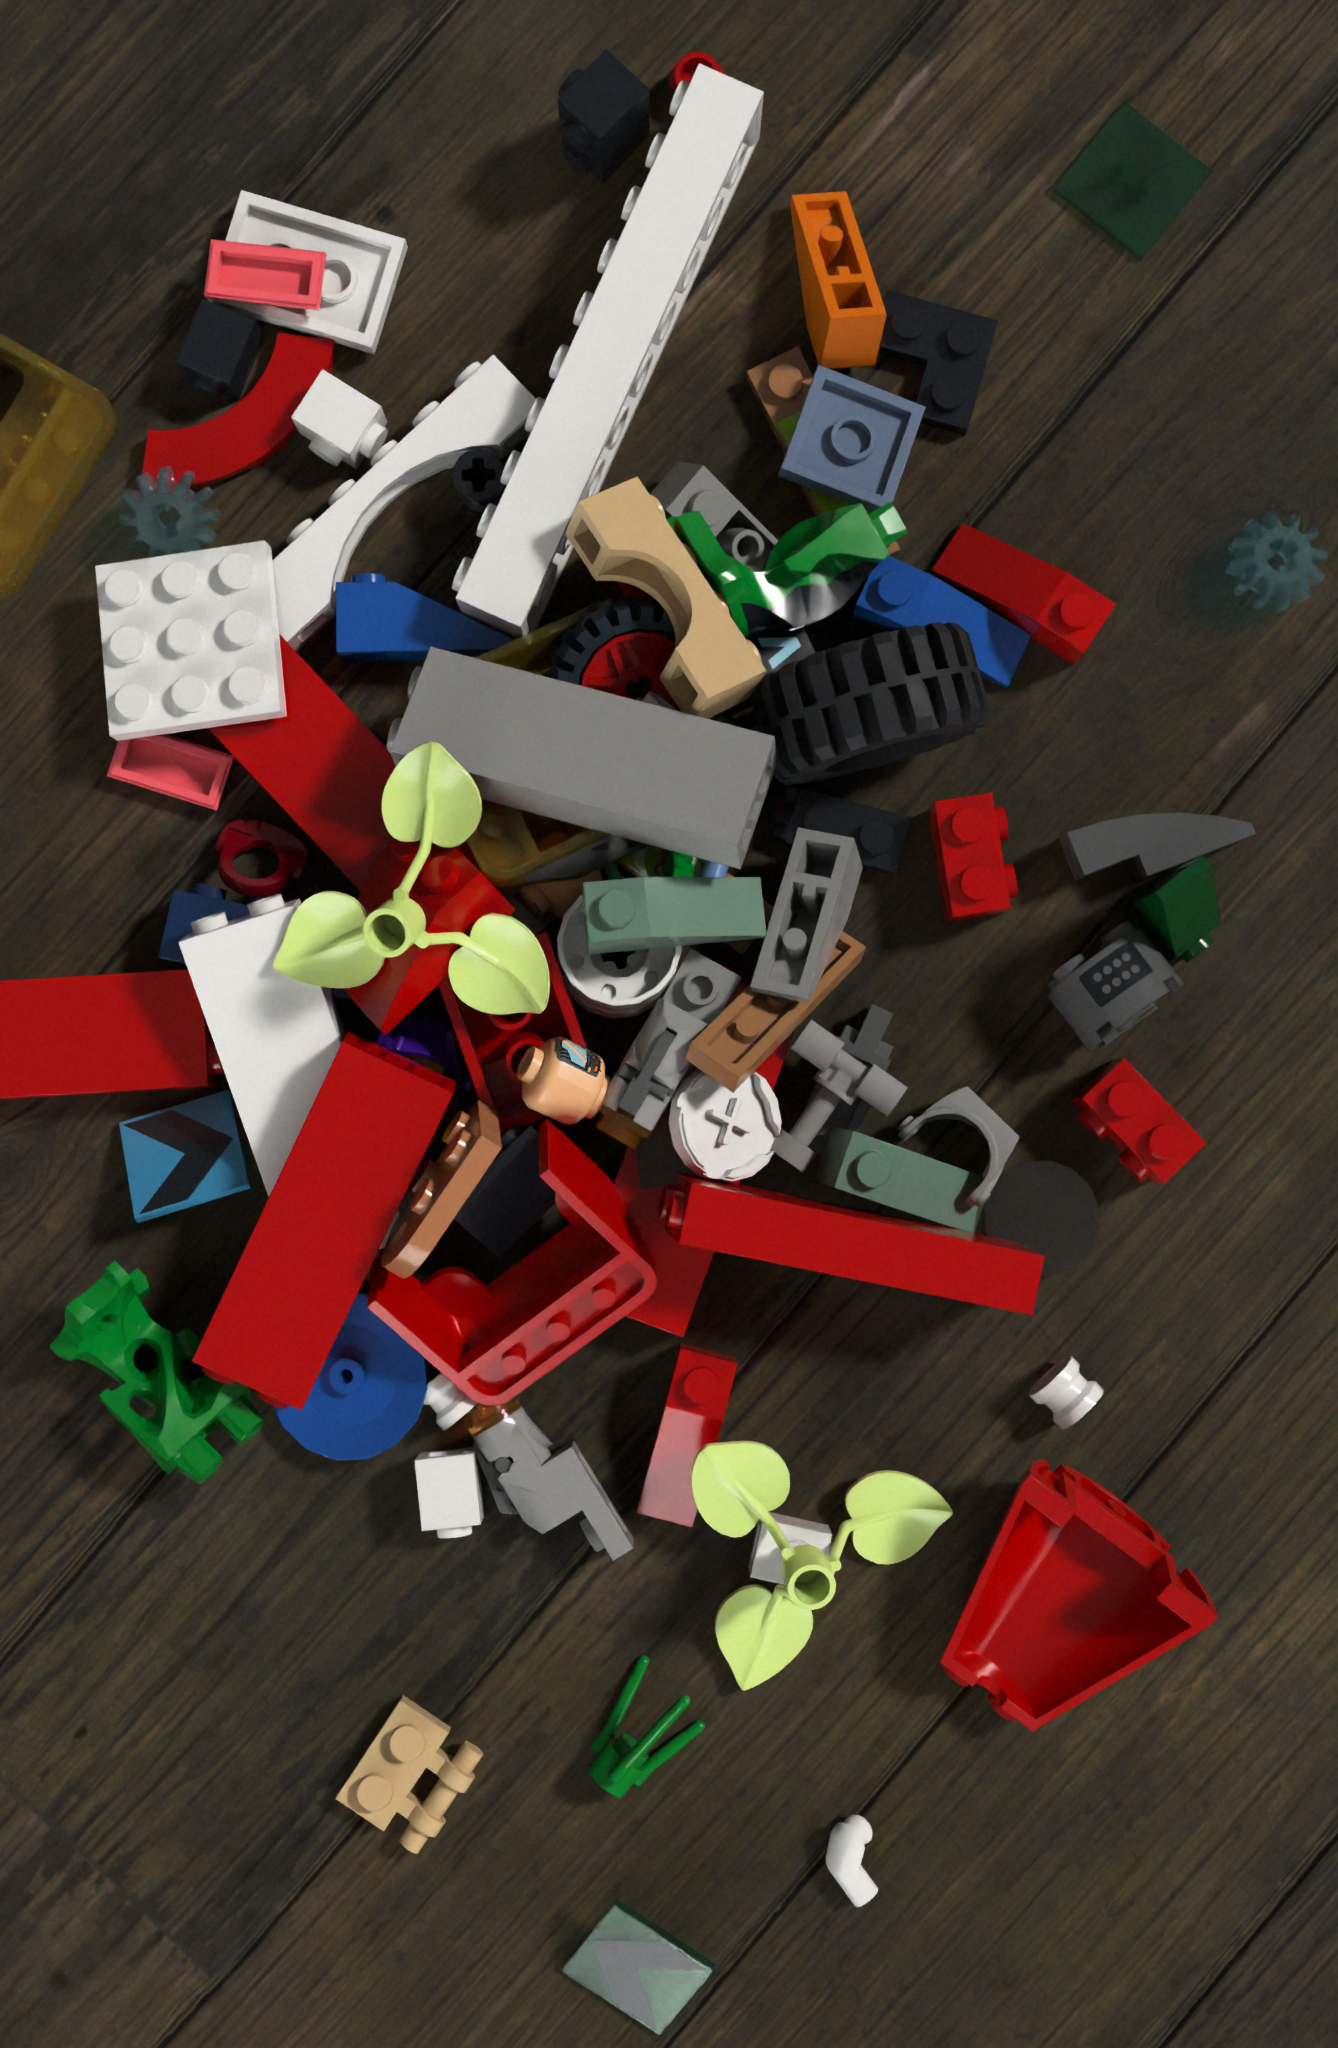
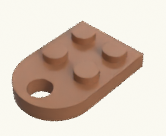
(443, 1188)

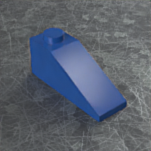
(906, 596)
(399, 625)

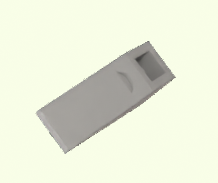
(694, 488)

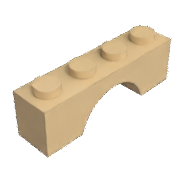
(629, 541)

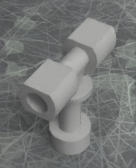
(841, 1079)

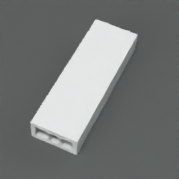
(266, 1027)

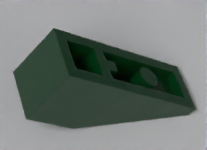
(1179, 910)

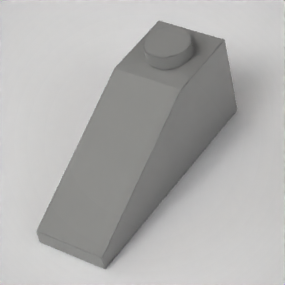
(808, 914)

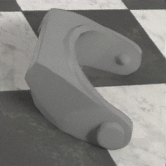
(969, 1108)

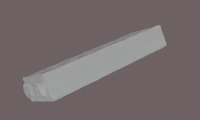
(591, 755)

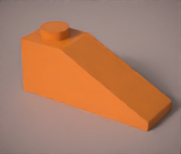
(837, 281)

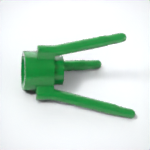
(625, 1760)

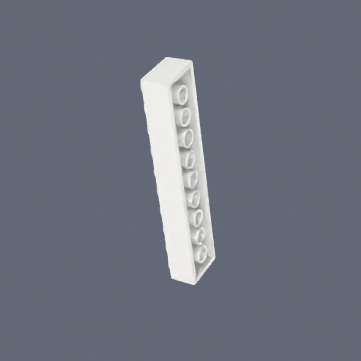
(612, 352)

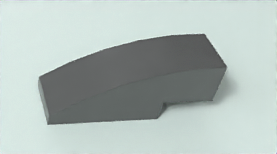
(1149, 842)

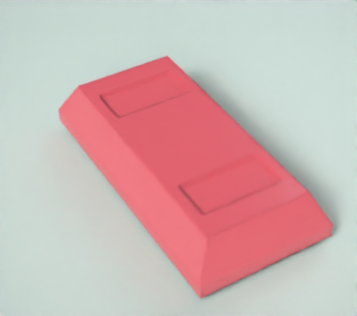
(265, 274)
(173, 768)

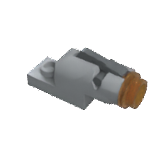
(657, 1056)
(543, 1484)

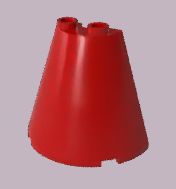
(1069, 1599)

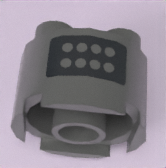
(1113, 987)

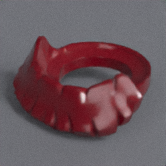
(243, 835)

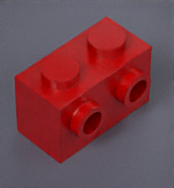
(970, 857)
(1137, 1121)

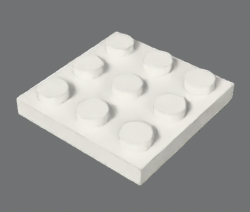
(190, 641)

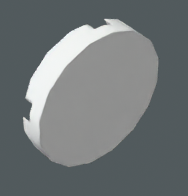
(721, 1131)

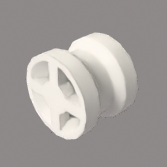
(1066, 1392)
(447, 1401)

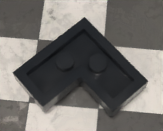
(951, 348)

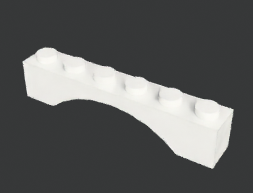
(482, 413)

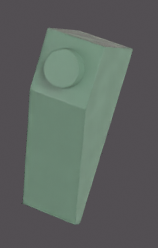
(671, 912)
(899, 1178)

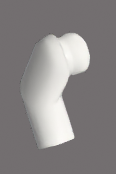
(845, 1857)

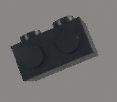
(602, 116)

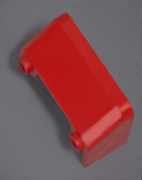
(540, 1309)

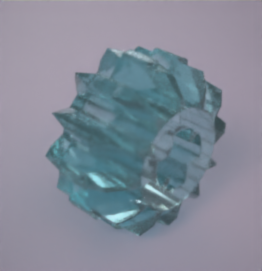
(149, 506)
(1291, 578)

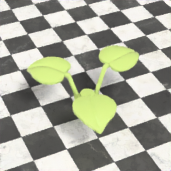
(340, 947)
(747, 1479)

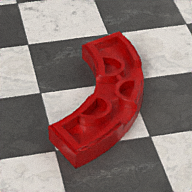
(253, 427)

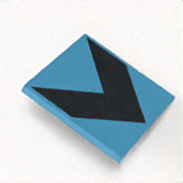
(183, 1156)

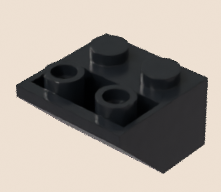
(508, 1194)

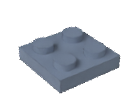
(851, 440)

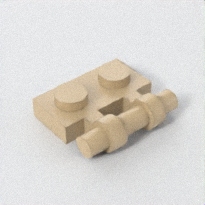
(394, 1764)

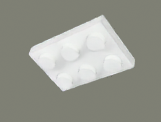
(357, 275)

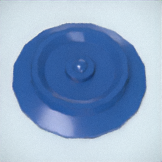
(364, 1393)

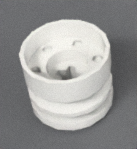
(603, 987)

